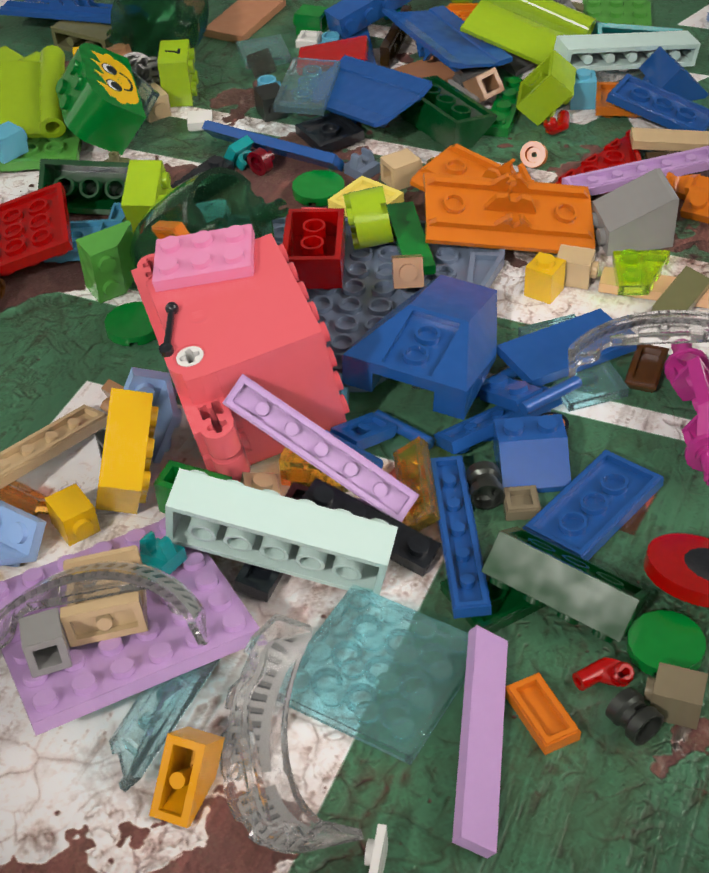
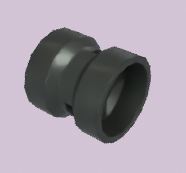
(485, 485)
(637, 718)

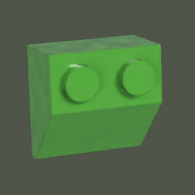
(107, 261)

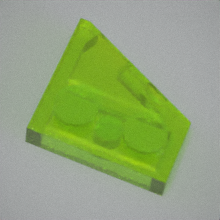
(638, 270)

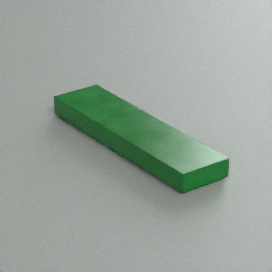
(410, 234)

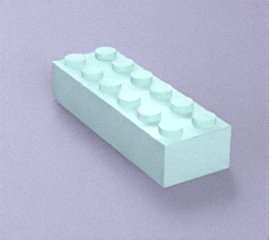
(278, 532)

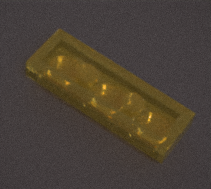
(415, 471)

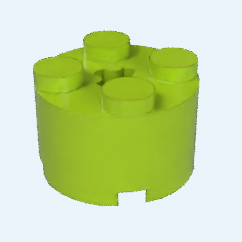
(368, 218)

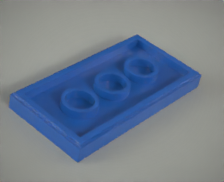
(658, 105)
(544, 353)
(595, 504)

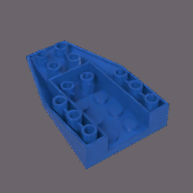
(432, 341)

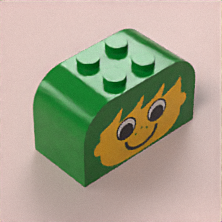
(100, 98)

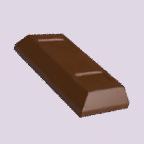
(646, 367)

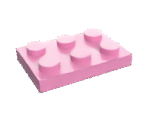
(204, 257)

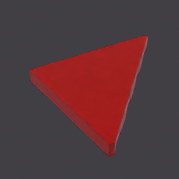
(614, 154)

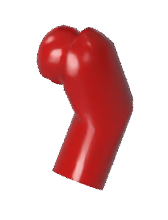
(562, 124)
(604, 671)

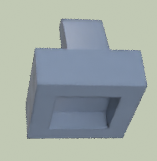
(362, 165)

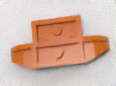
(694, 192)

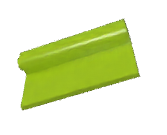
(526, 26)
(30, 94)

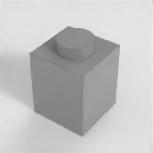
(44, 642)

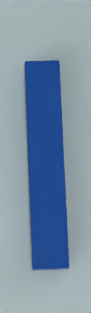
(277, 146)
(460, 539)

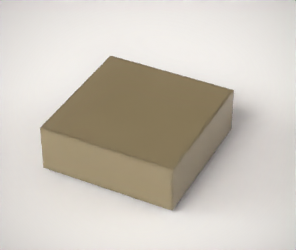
(521, 502)

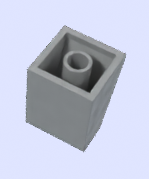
(637, 215)

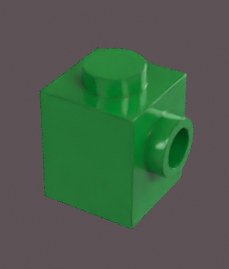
(310, 18)

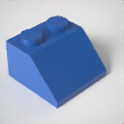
(669, 75)
(532, 452)

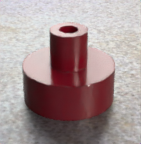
(260, 161)

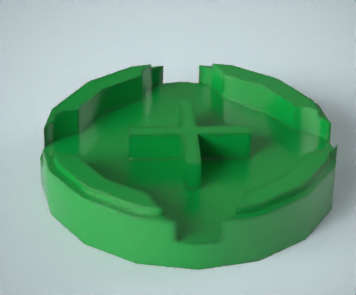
(317, 187)
(129, 325)
(665, 639)

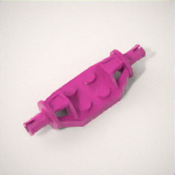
(689, 377)

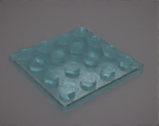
(380, 673)

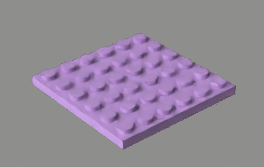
(135, 662)

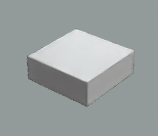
(308, 38)
(196, 119)

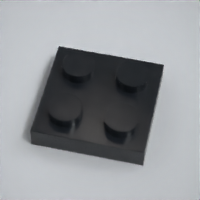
(329, 132)

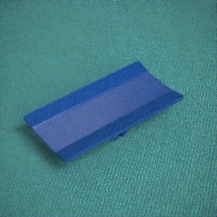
(60, 9)
(440, 35)
(373, 92)

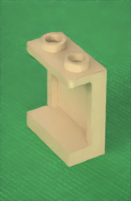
(105, 616)

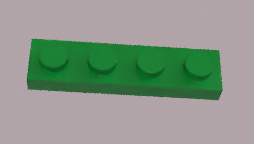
(505, 108)

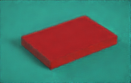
(335, 50)

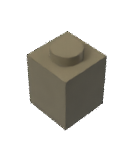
(677, 694)

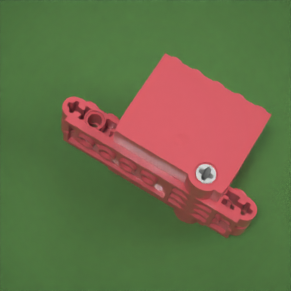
(251, 329)

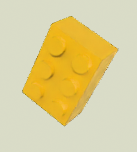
(127, 451)

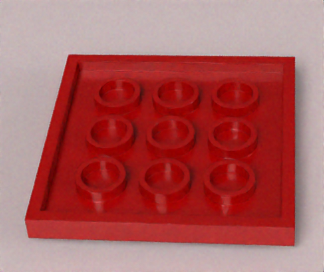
(34, 229)

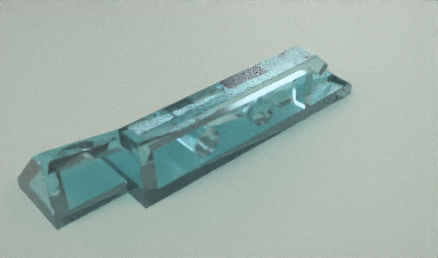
(151, 718)

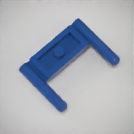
(519, 395)
(374, 429)

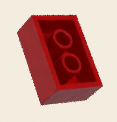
(316, 246)

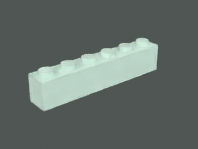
(625, 50)

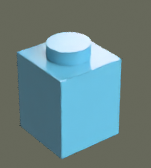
(584, 90)
(12, 142)

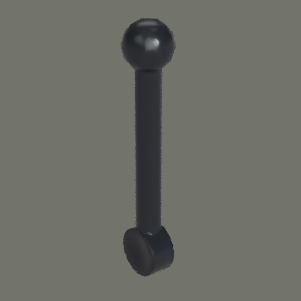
(166, 349)

